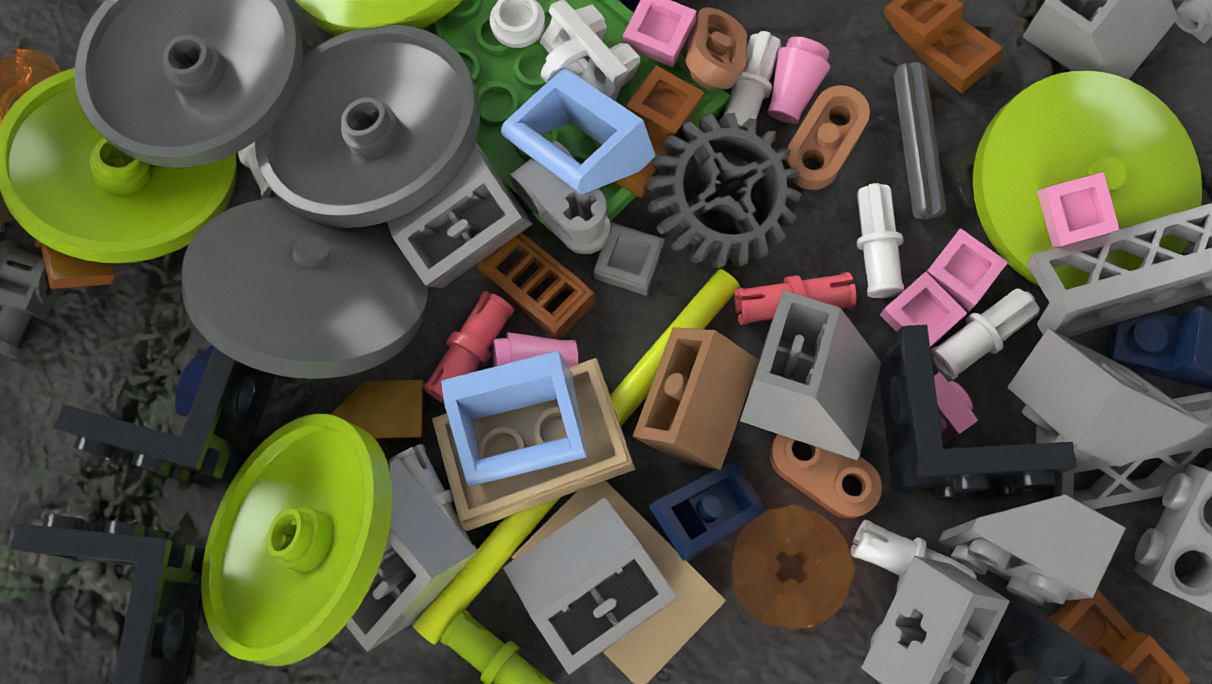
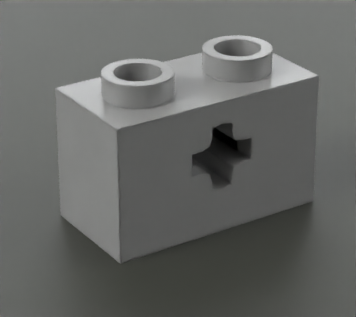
(934, 627)

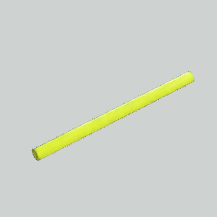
(516, 527)

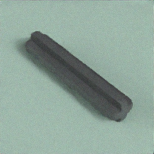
(919, 141)

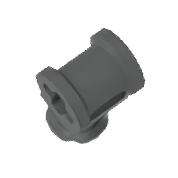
(22, 294)

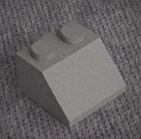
(1098, 403)

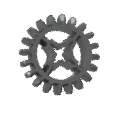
(713, 171)

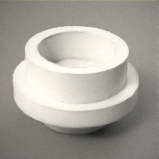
(517, 22)

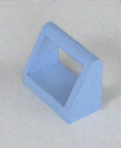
(572, 100)
(505, 390)

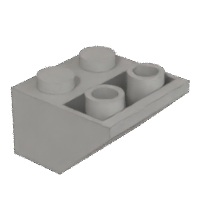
(1101, 33)
(460, 223)
(814, 377)
(1043, 549)
(417, 564)
(588, 585)

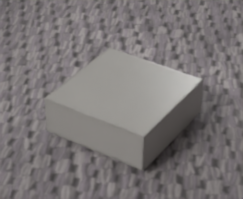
(629, 259)

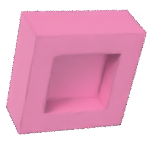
(660, 29)
(1078, 210)
(966, 269)
(924, 304)
(953, 408)

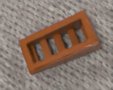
(568, 314)

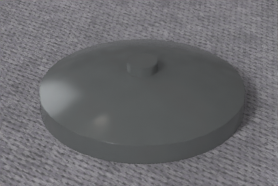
(187, 75)
(371, 127)
(300, 292)

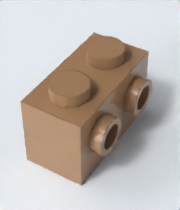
(697, 394)

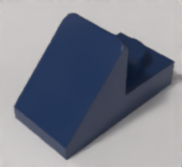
(1166, 346)
(707, 510)

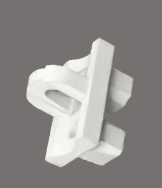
(579, 34)

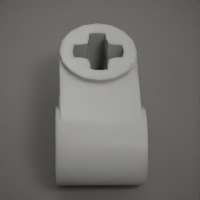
(564, 207)

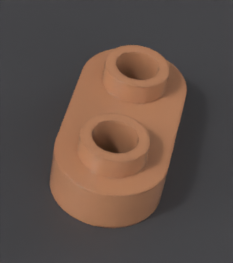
(716, 49)
(825, 141)
(823, 476)

